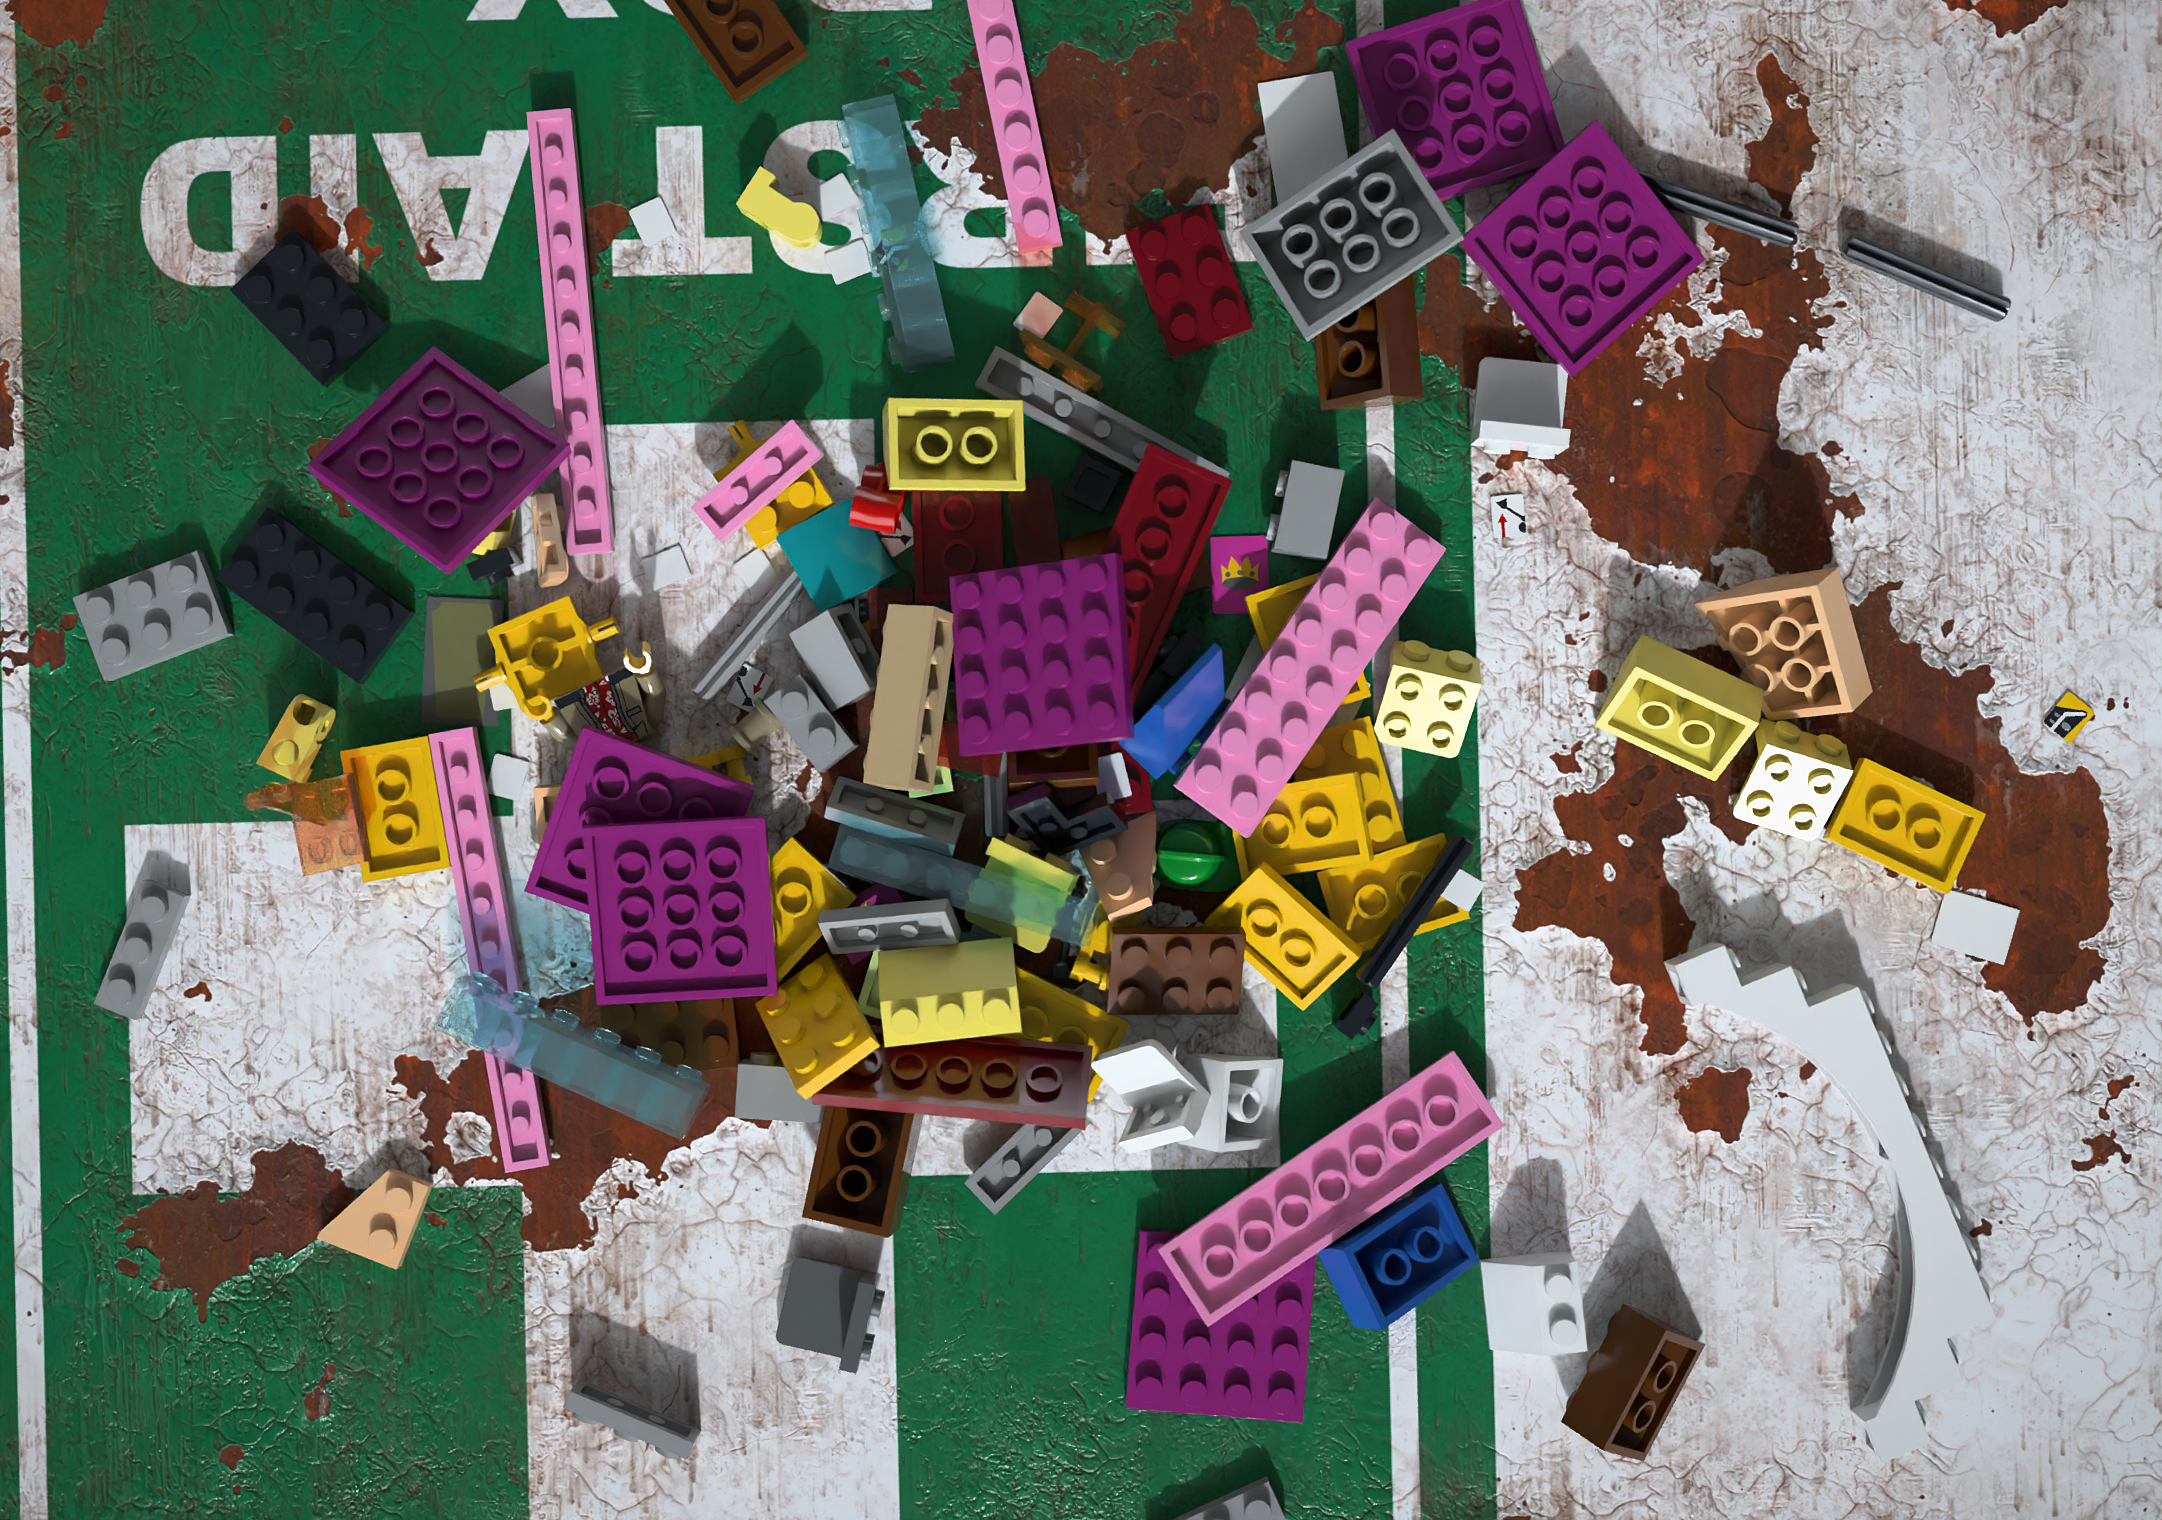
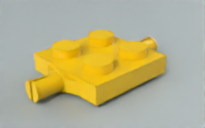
(792, 506)
(547, 651)

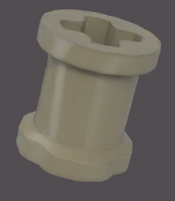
(755, 727)

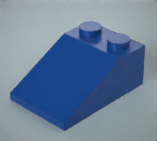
(1180, 717)
(1398, 1258)

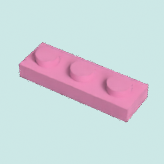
(757, 480)

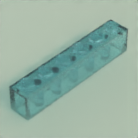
(898, 234)
(965, 885)
(573, 1055)

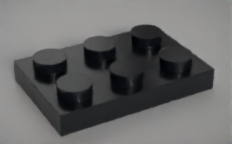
(310, 308)

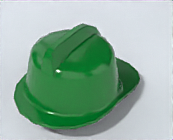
(1196, 856)

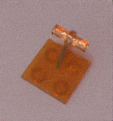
(1047, 355)
(324, 820)

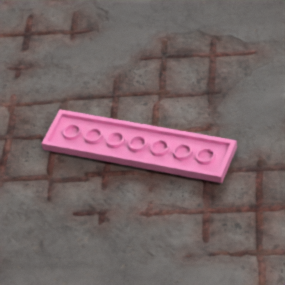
(1309, 667)
(1330, 1188)

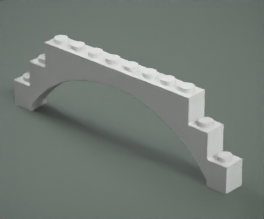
(1937, 1273)

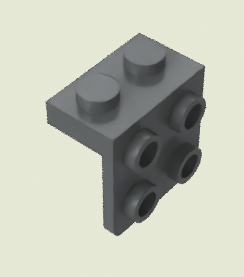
(830, 1310)

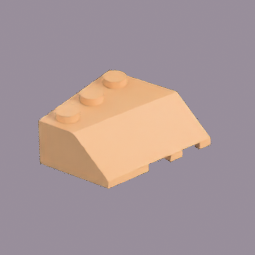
(1793, 642)

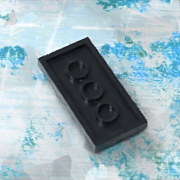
(315, 595)

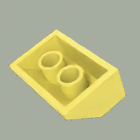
(954, 444)
(1680, 708)
(948, 991)

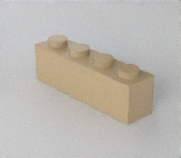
(909, 698)

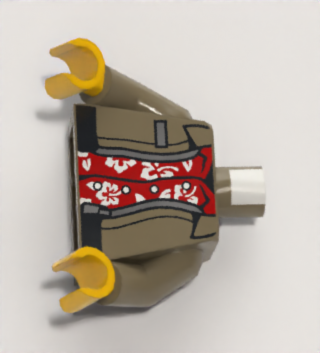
(622, 703)

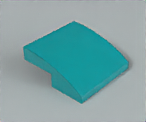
(834, 557)

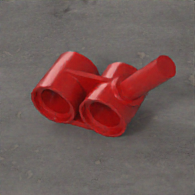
(876, 505)

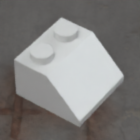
(1241, 1103)
(1534, 1304)

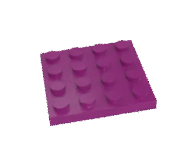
(1459, 95)
(1581, 249)
(440, 459)
(1041, 656)
(622, 783)
(681, 909)
(1238, 1366)

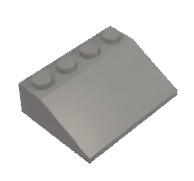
(1351, 235)

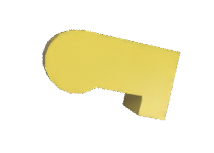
(788, 220)
(298, 738)

